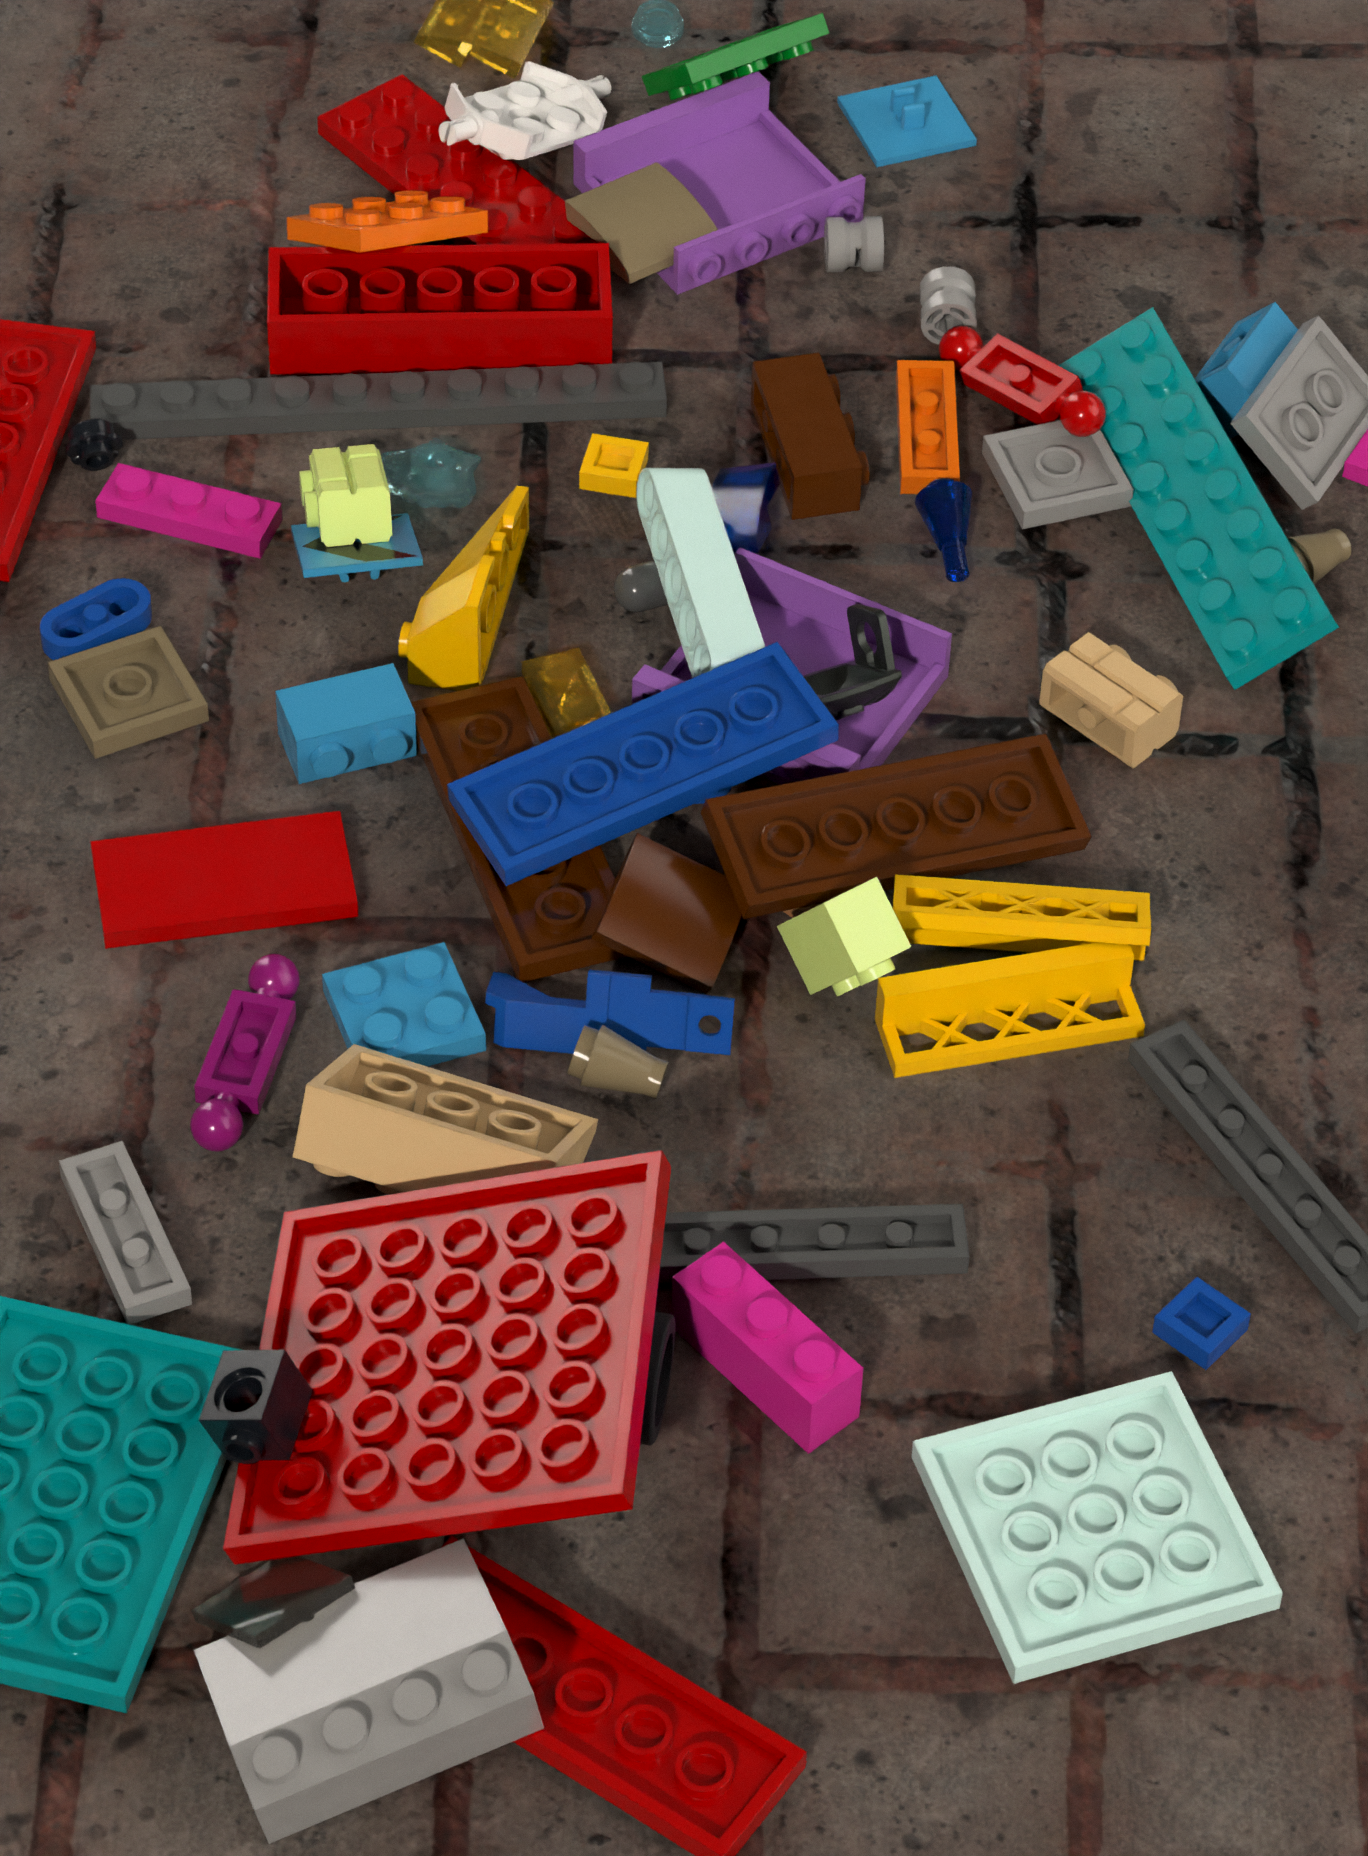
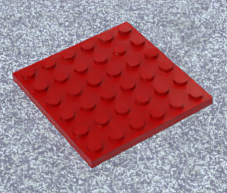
(461, 1358)

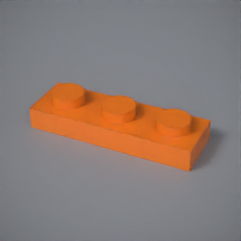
(926, 423)

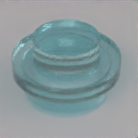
(657, 23)

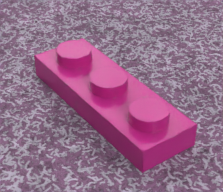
(189, 510)

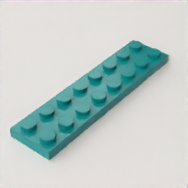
(1201, 503)

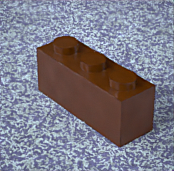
(808, 435)

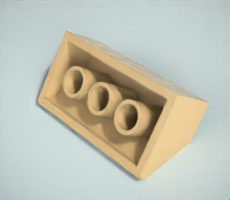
(428, 1127)

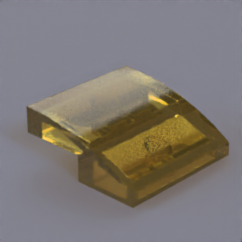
(488, 30)

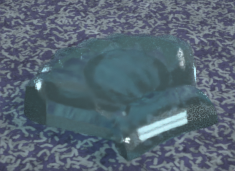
(432, 475)

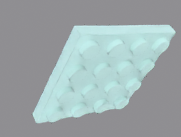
(1094, 1526)

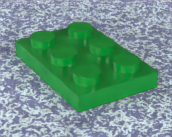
(736, 58)

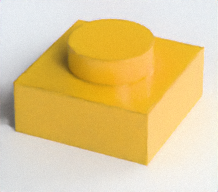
(613, 465)

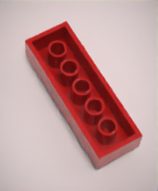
(438, 308)

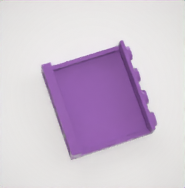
(740, 168)
(814, 631)

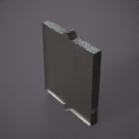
(272, 1599)

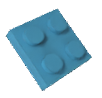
(406, 1007)

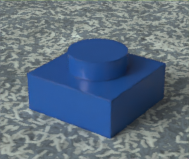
(1201, 1323)

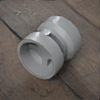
(853, 244)
(946, 301)

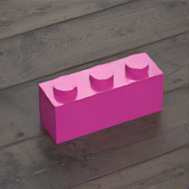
(766, 1347)

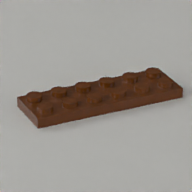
(906, 817)
(553, 913)

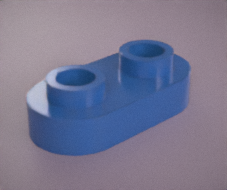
(96, 618)

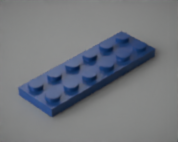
(642, 763)

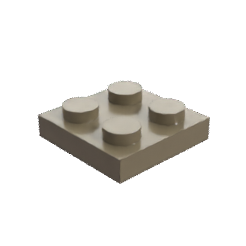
(128, 692)

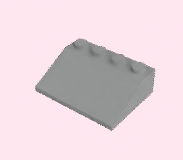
(370, 1692)

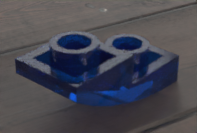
(743, 502)

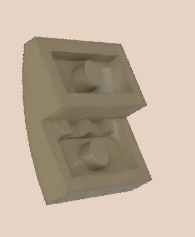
(640, 220)

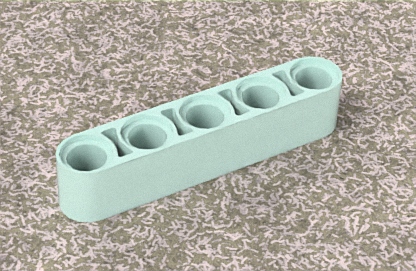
(697, 567)

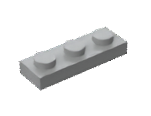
(125, 1233)

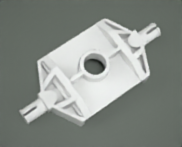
(527, 115)

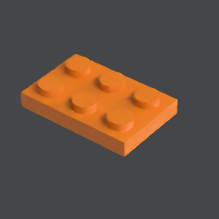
(382, 224)

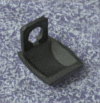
(868, 678)

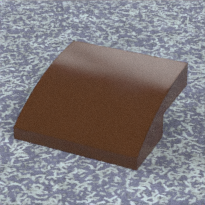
(670, 914)

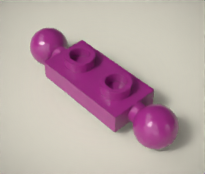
(245, 1052)

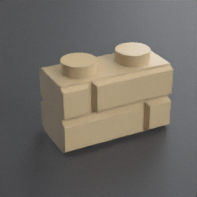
(1111, 699)

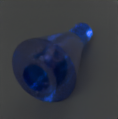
(946, 513)

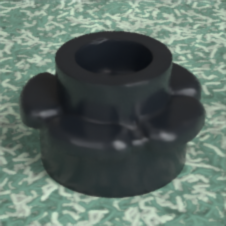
(93, 444)

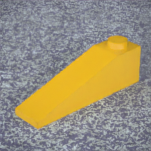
(464, 607)

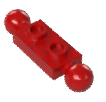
(1022, 381)

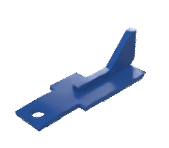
(616, 1000)

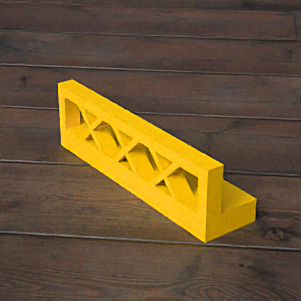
(1018, 915)
(1002, 996)

